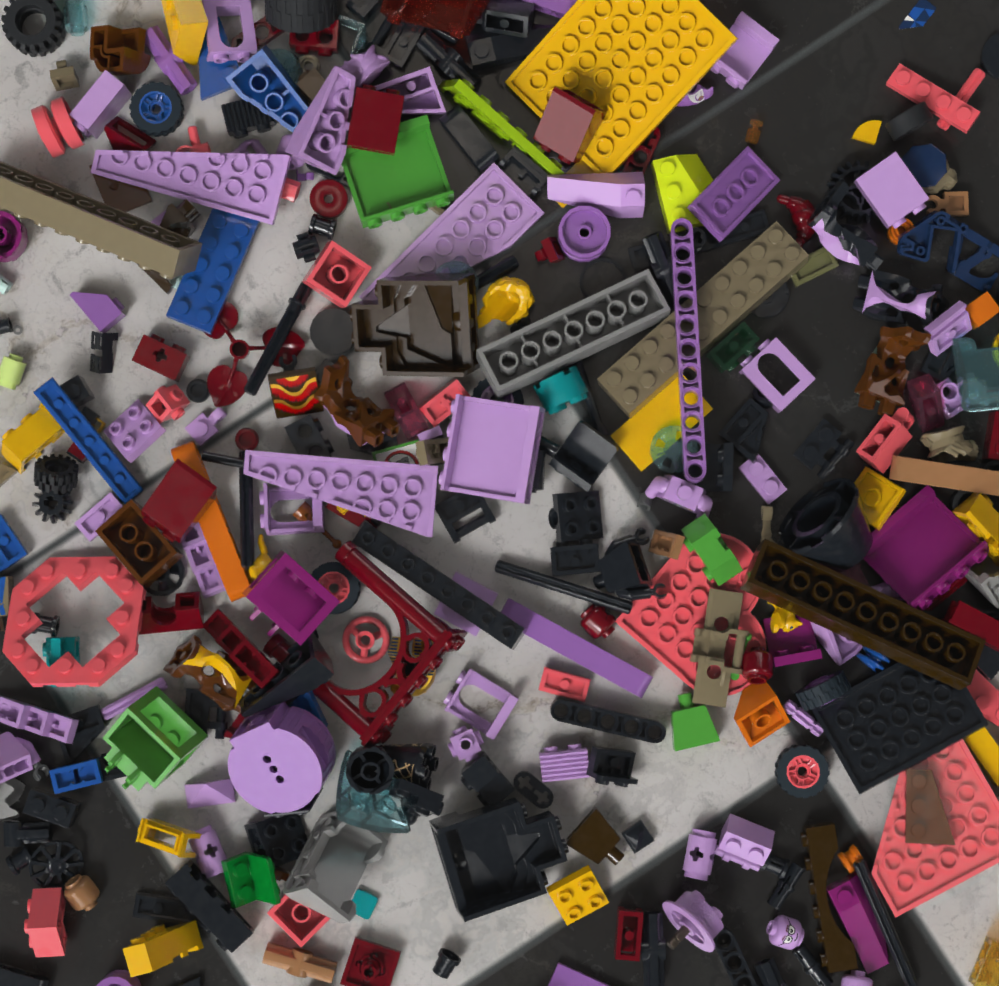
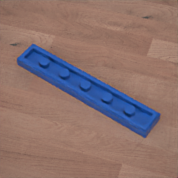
(88, 440)

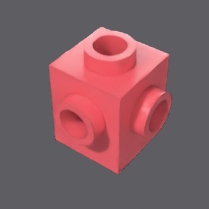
(168, 403)

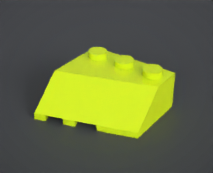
(678, 183)

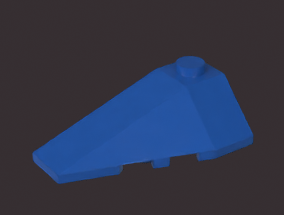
(269, 88)

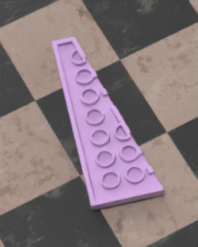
(224, 181)

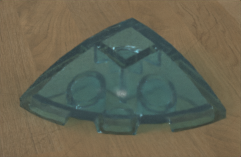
(368, 811)

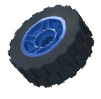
(144, 103)

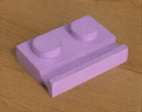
(950, 325)

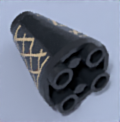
(414, 762)

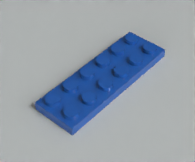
(206, 289)

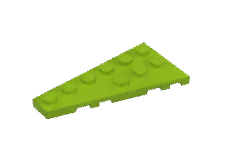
(498, 123)

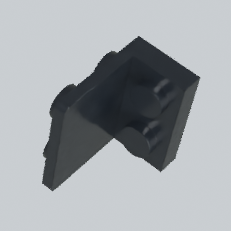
(719, 468)
(277, 838)

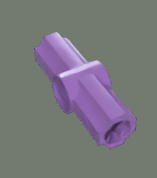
(168, 62)

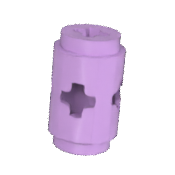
(705, 843)
(208, 864)

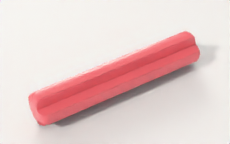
(966, 92)

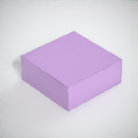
(433, 433)

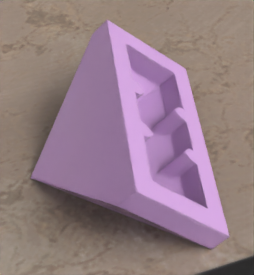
(210, 793)

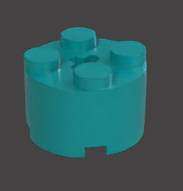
(561, 389)

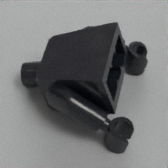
(625, 569)

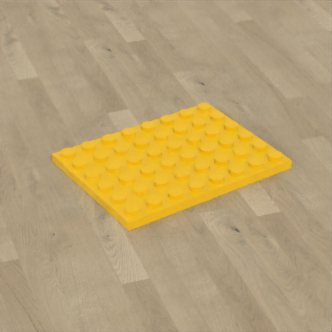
(627, 60)

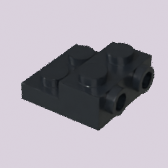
(416, 798)

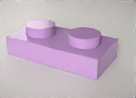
(763, 479)
(98, 515)

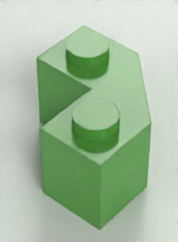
(709, 546)

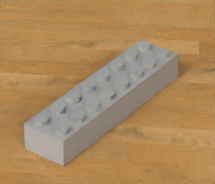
(572, 334)

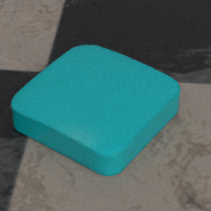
(364, 903)

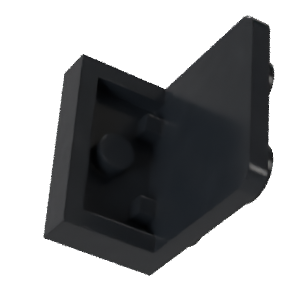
(584, 455)

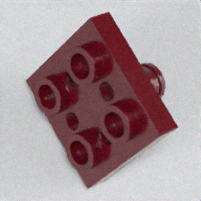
(369, 970)

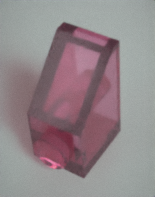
(926, 402)
(406, 410)

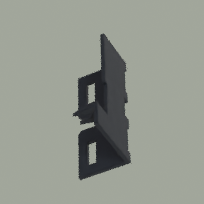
(107, 355)

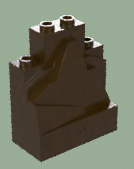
(420, 325)

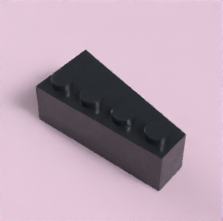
(209, 906)

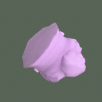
(365, 66)

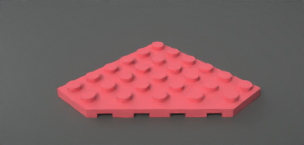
(918, 872)

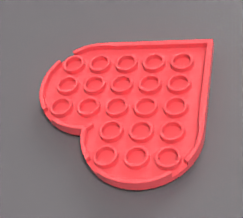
(669, 623)

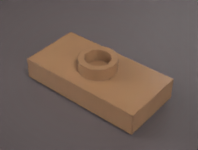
(666, 544)

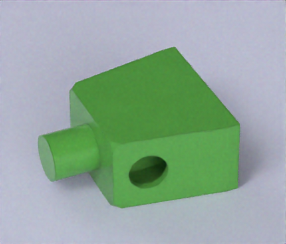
(691, 724)

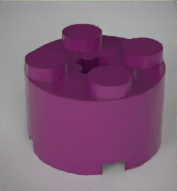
(15, 237)

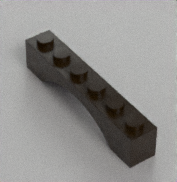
(821, 847)

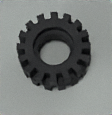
(56, 473)

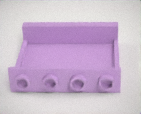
(492, 449)

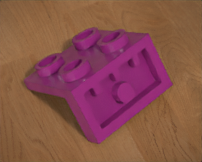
(793, 646)

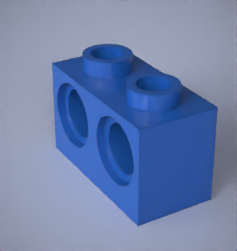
(76, 775)

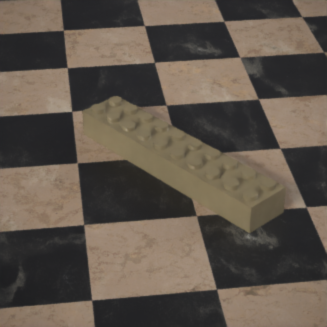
(97, 223)
(720, 307)

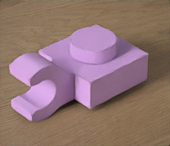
(204, 427)

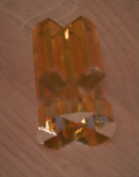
(754, 133)

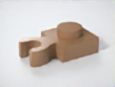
(952, 203)

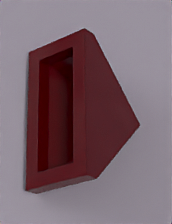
(127, 137)

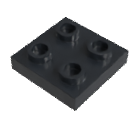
(576, 516)

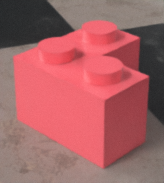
(46, 922)

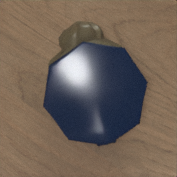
(930, 168)

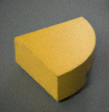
(867, 132)

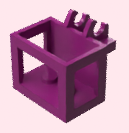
(290, 598)

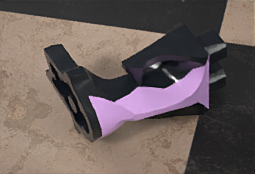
(843, 240)
(926, 305)

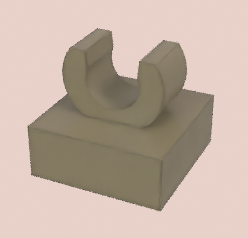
(64, 76)

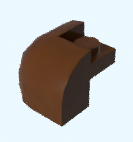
(119, 50)

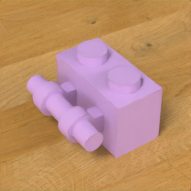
(744, 843)

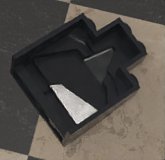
(497, 855)

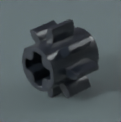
(306, 247)

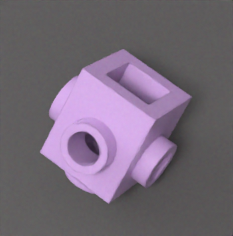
(461, 734)

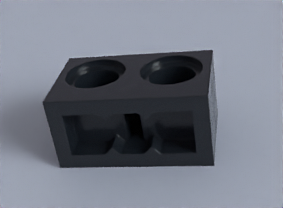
(304, 445)

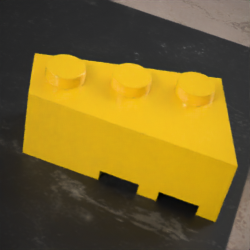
(30, 438)
(160, 946)

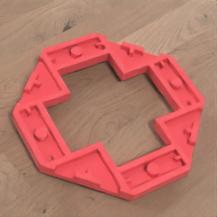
(67, 670)

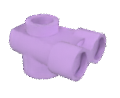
(950, 403)

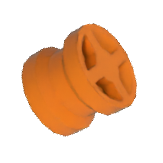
(849, 857)

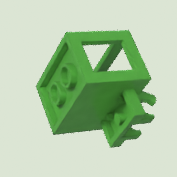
(152, 740)

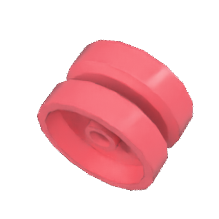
(56, 127)

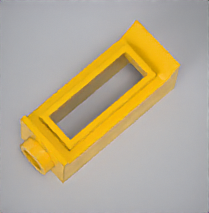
(147, 832)

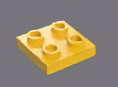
(577, 895)

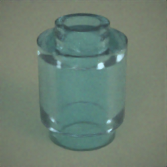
(75, 17)

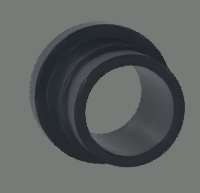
(446, 963)

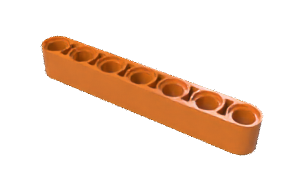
(217, 530)

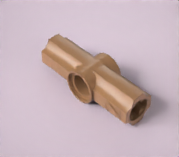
(299, 962)

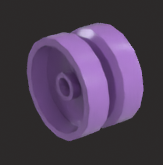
(585, 219)

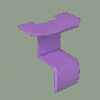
(303, 177)

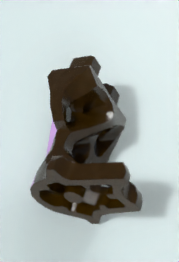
(178, 221)

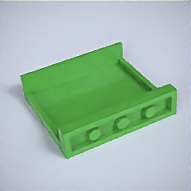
(407, 180)

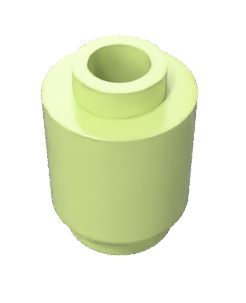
(11, 371)

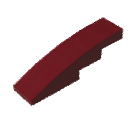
(240, 648)

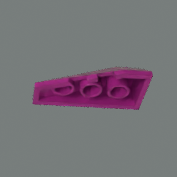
(859, 921)

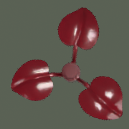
(227, 384)

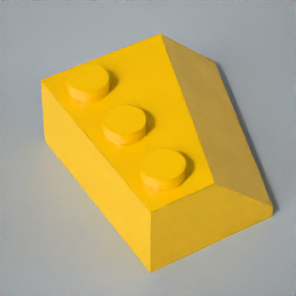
(186, 27)
(982, 520)

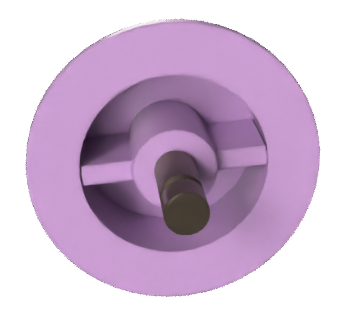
(693, 920)

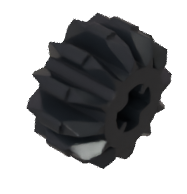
(48, 511)

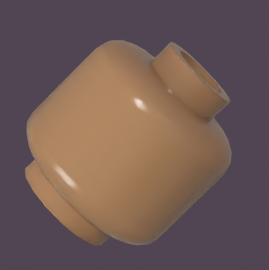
(81, 892)

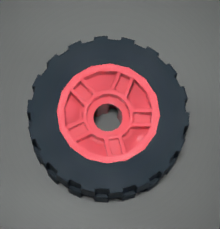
(347, 584)
(811, 781)

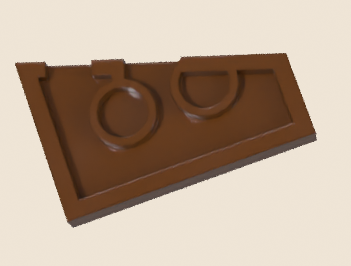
(924, 810)

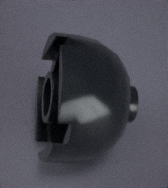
(370, 769)

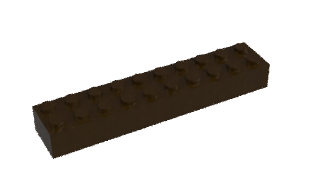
(863, 614)

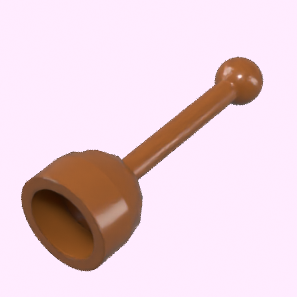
(304, 513)

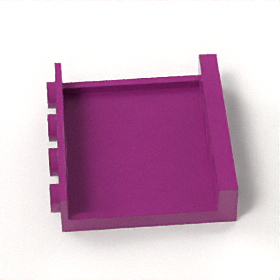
(923, 550)

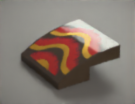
(294, 392)

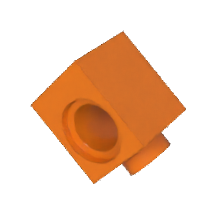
(982, 309)

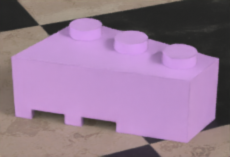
(419, 93)

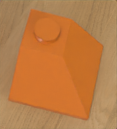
(759, 713)

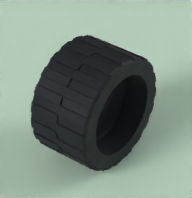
(301, 15)

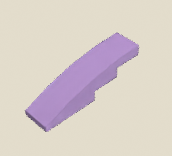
(202, 563)
(37, 720)

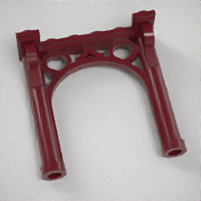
(376, 726)

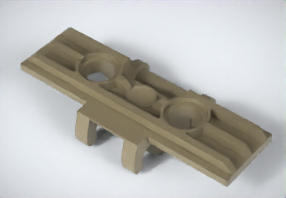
(710, 648)

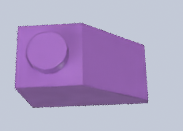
(100, 309)

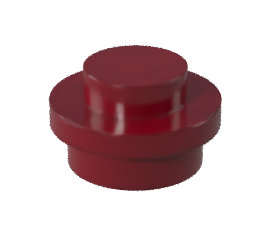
(247, 439)

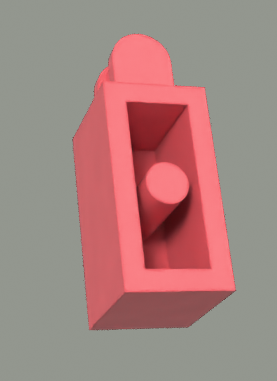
(886, 439)

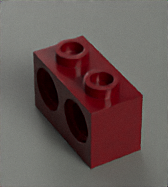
(314, 44)

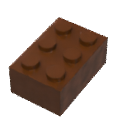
(138, 545)

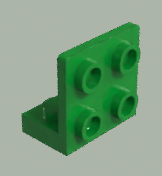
(250, 879)

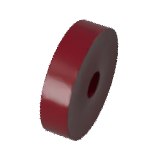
(332, 209)

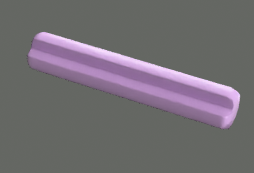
(121, 705)

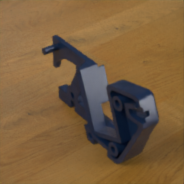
(917, 243)

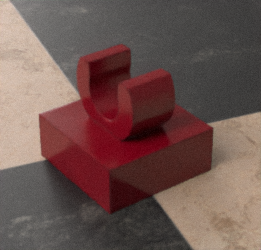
(551, 251)

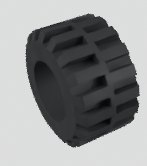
(44, 40)

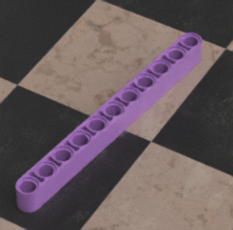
(688, 338)

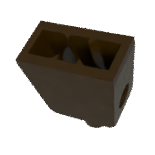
(595, 839)

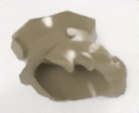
(950, 445)

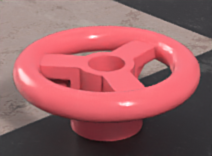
(351, 628)

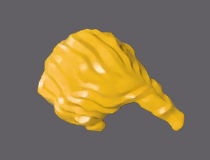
(506, 300)

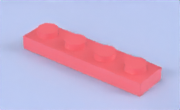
(937, 99)

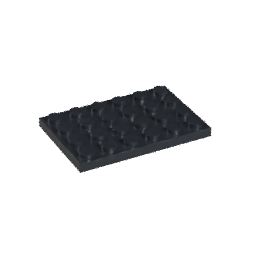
(896, 723)

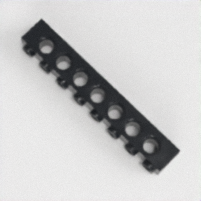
(439, 586)

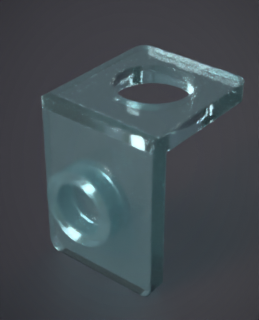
(360, 39)

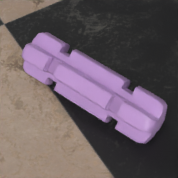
(803, 717)

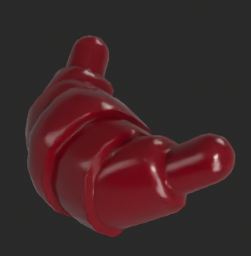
(800, 214)

